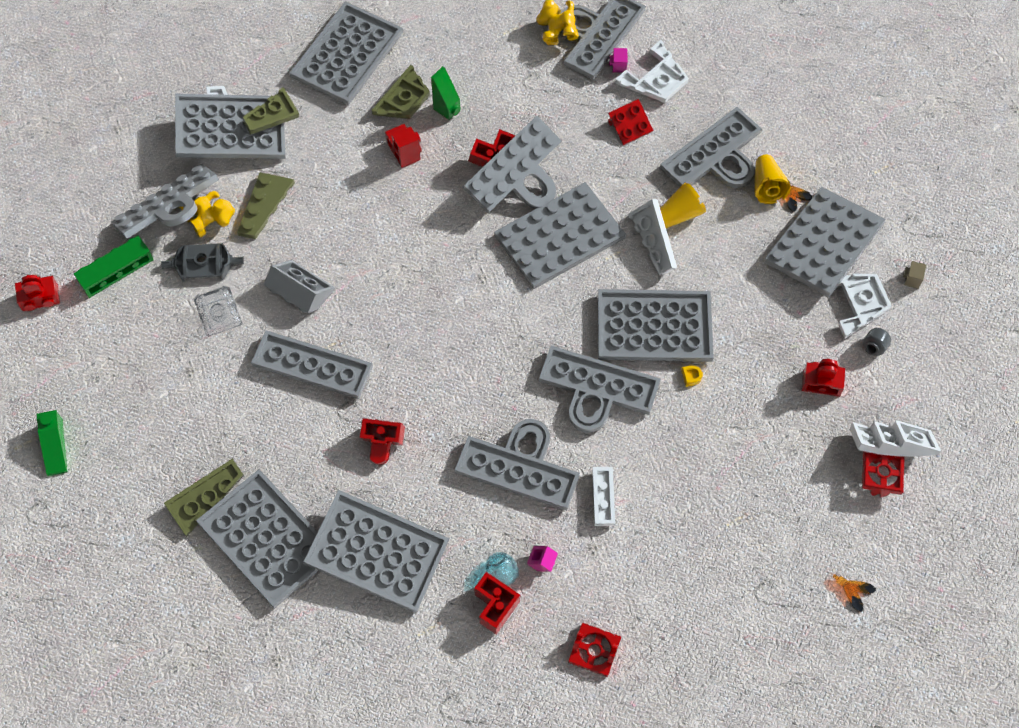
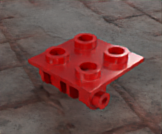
(630, 121)

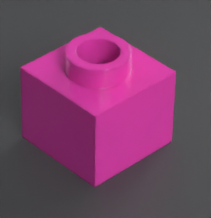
(619, 60)
(542, 558)

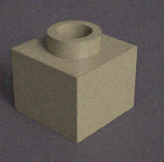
(914, 274)

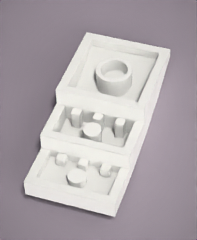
(895, 440)

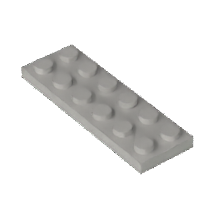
(312, 364)

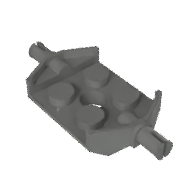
(217, 261)

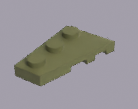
(273, 112)

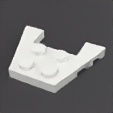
(661, 81)
(866, 300)

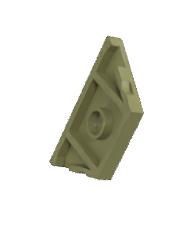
(403, 97)

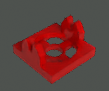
(883, 489)
(576, 659)

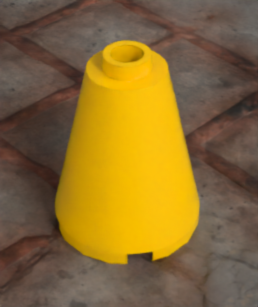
(770, 181)
(682, 206)

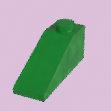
(444, 94)
(52, 442)

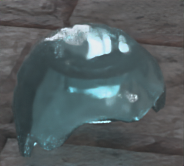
(502, 567)

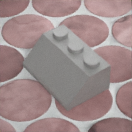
(298, 286)

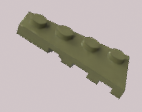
(263, 202)
(203, 495)

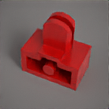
(36, 292)
(823, 377)
(381, 435)

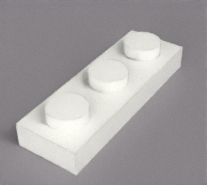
(603, 496)

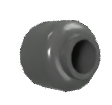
(877, 341)

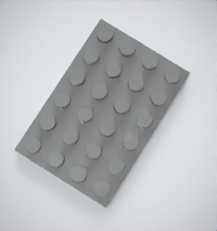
(346, 53)
(215, 128)
(559, 235)
(824, 241)
(655, 325)
(262, 537)
(376, 551)

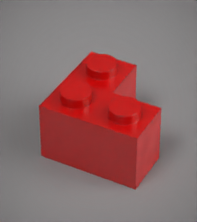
(404, 144)
(483, 152)
(500, 601)

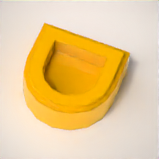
(692, 375)

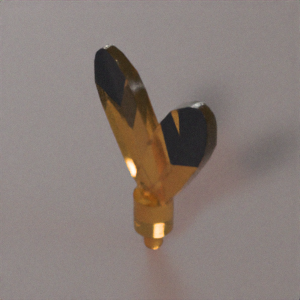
(796, 193)
(852, 589)

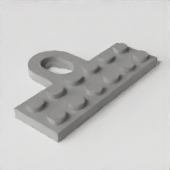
(603, 35)
(713, 147)
(511, 166)
(164, 201)
(597, 380)
(517, 471)

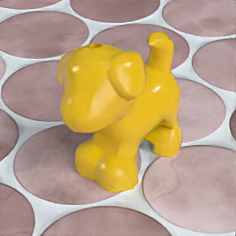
(557, 21)
(220, 213)

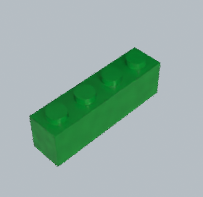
(113, 266)

